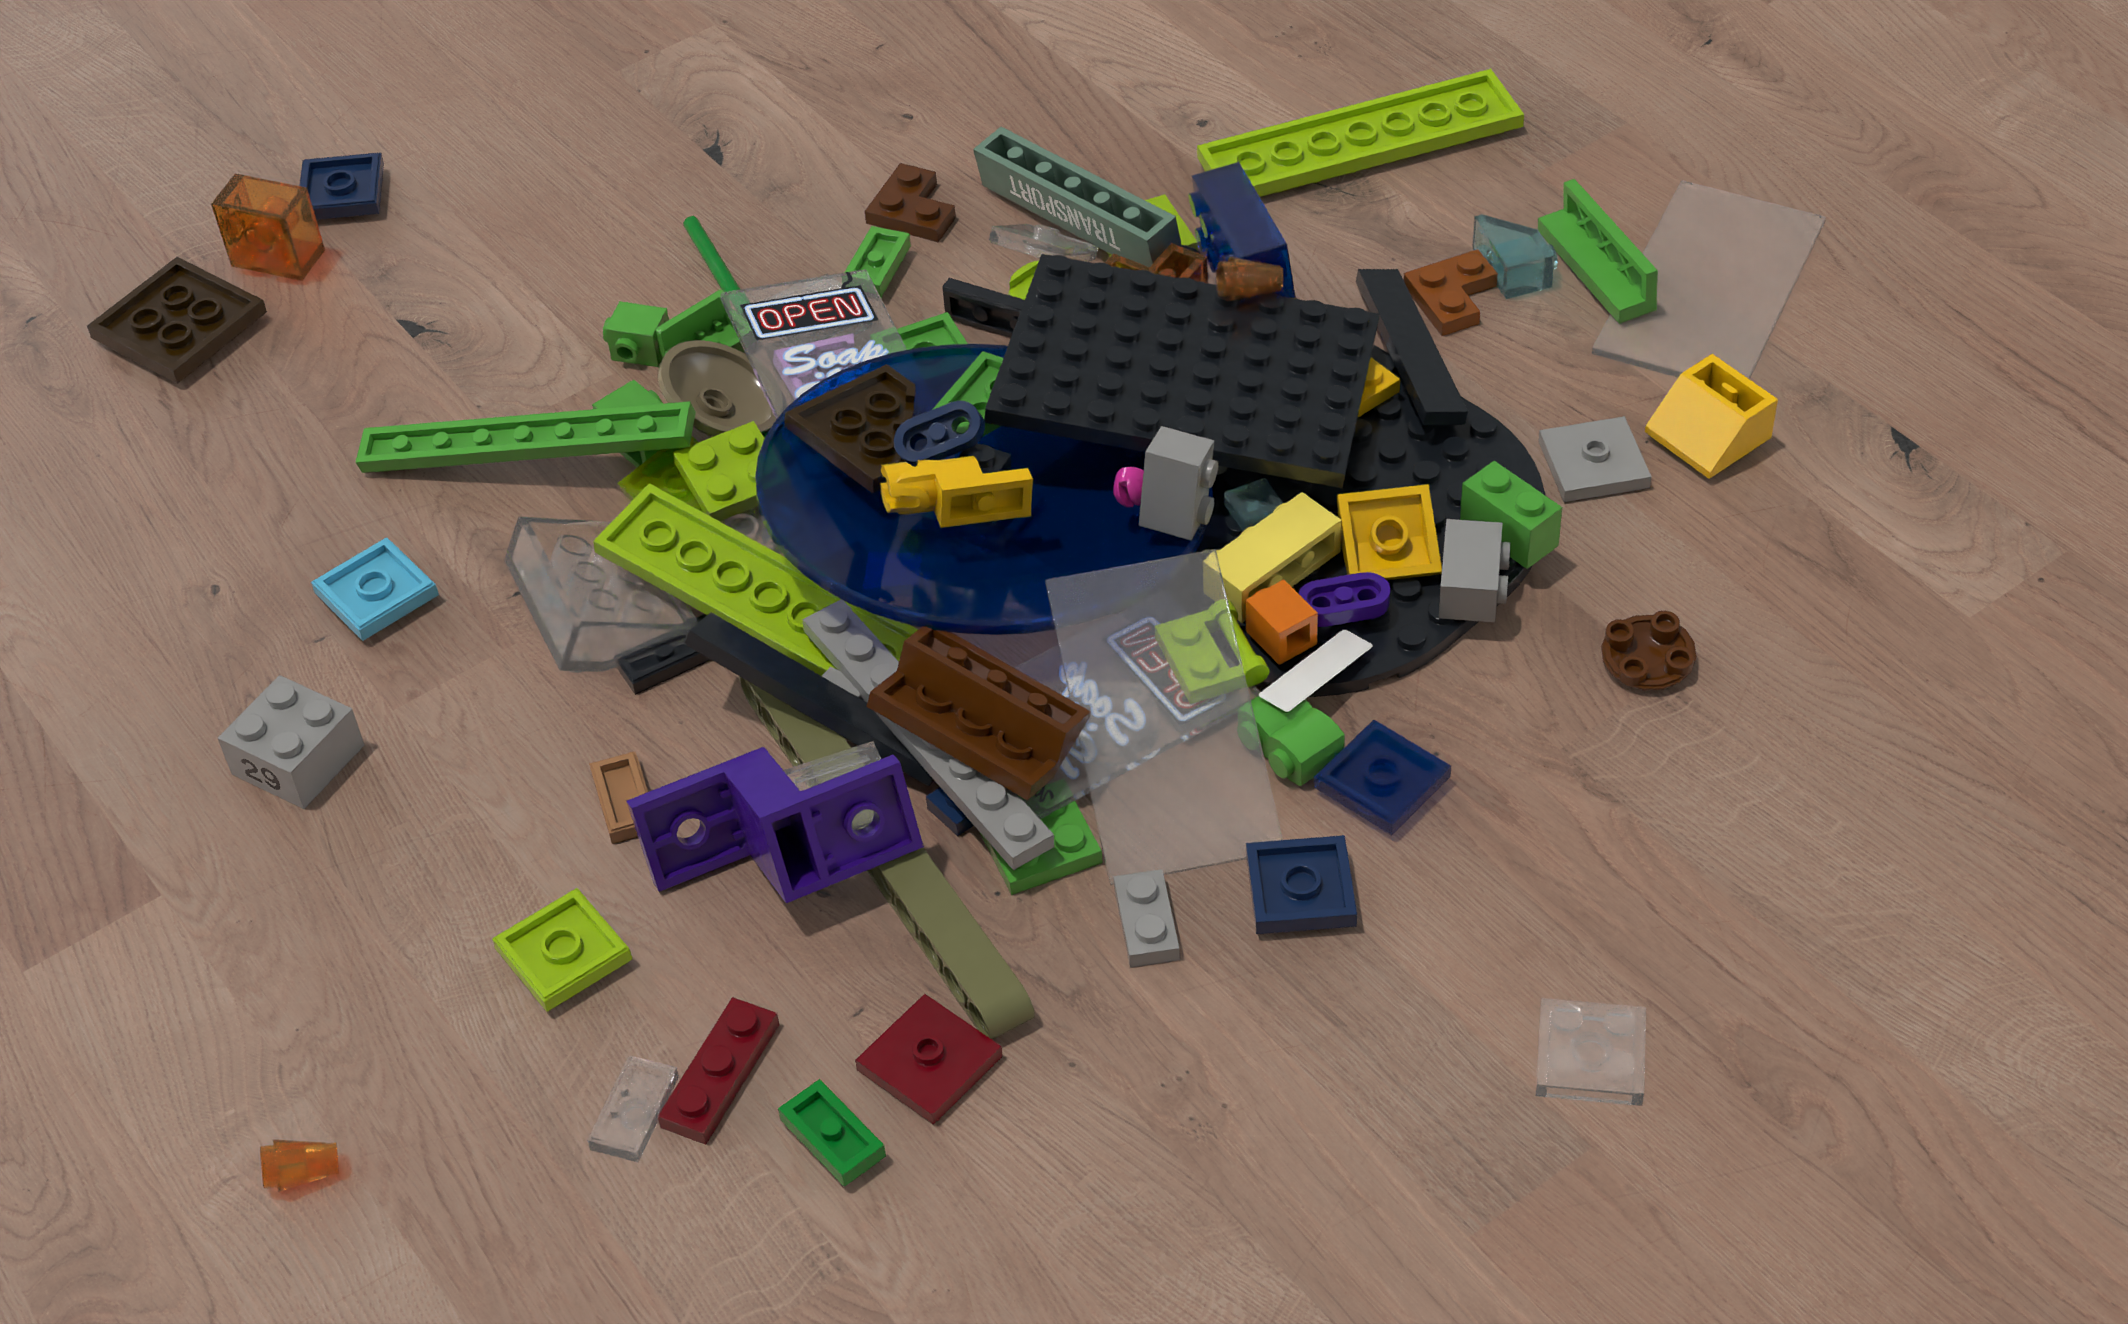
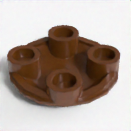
(1648, 651)

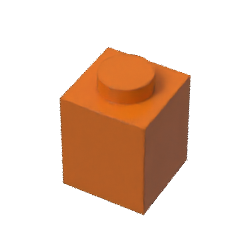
(1281, 621)

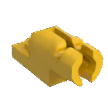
(956, 491)

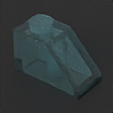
(1516, 254)

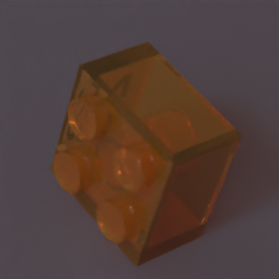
(268, 226)

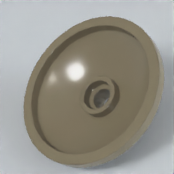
(717, 385)

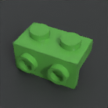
(702, 322)

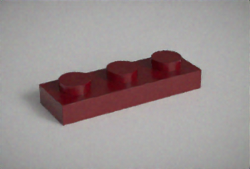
(718, 1070)

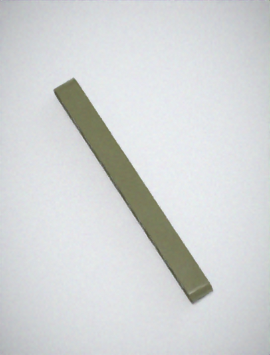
(916, 893)

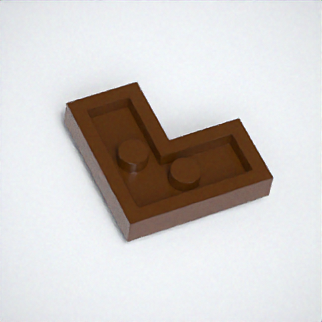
(905, 205)

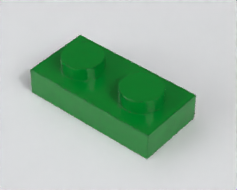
(832, 1132)

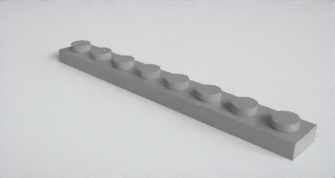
(989, 806)

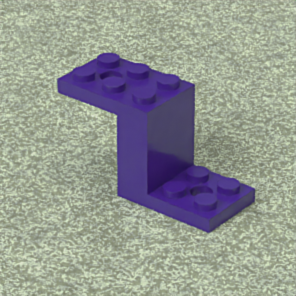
(791, 834)

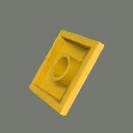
(1389, 532)

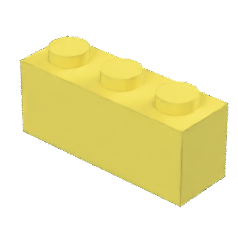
(1279, 547)

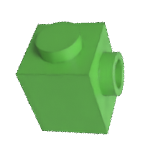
(633, 333)

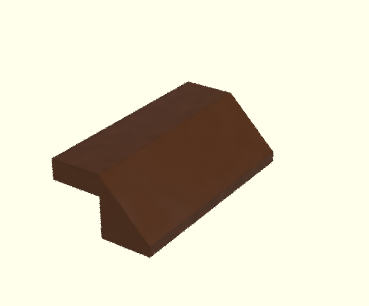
(980, 710)

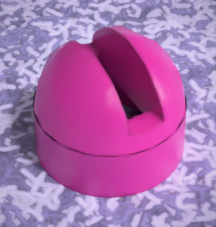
(1130, 494)

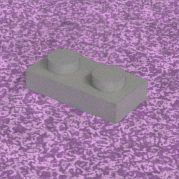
(1146, 918)

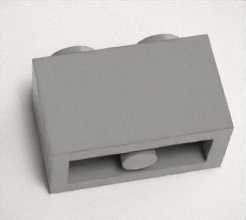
(1177, 483)
(1471, 570)

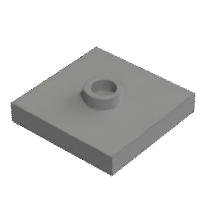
(1594, 459)

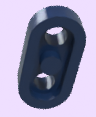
(940, 431)

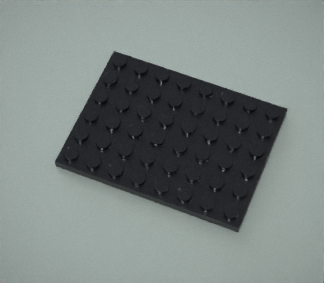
(1130, 350)

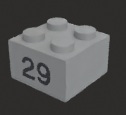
(291, 741)

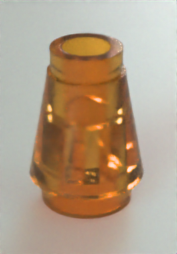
(1247, 278)
(297, 1163)

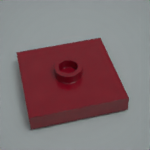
(929, 1058)

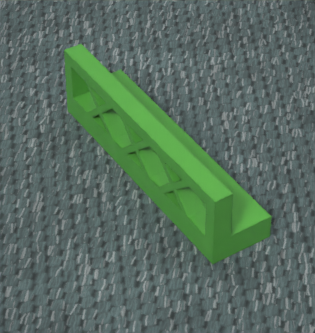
(1601, 255)

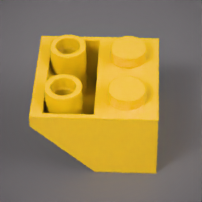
(1713, 416)

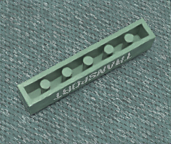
(1074, 198)

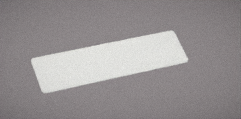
(1315, 670)

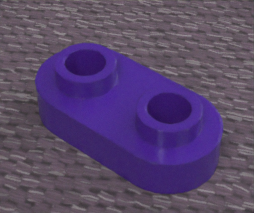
(1347, 598)

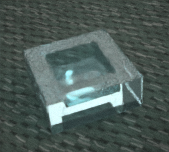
(1251, 502)

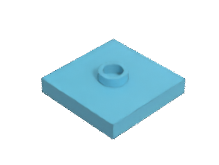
(374, 588)

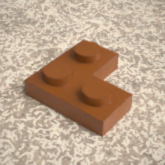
(1445, 288)

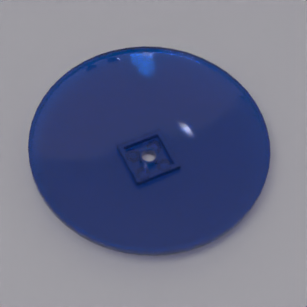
(960, 576)

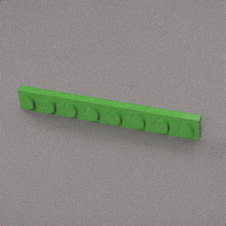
(526, 437)

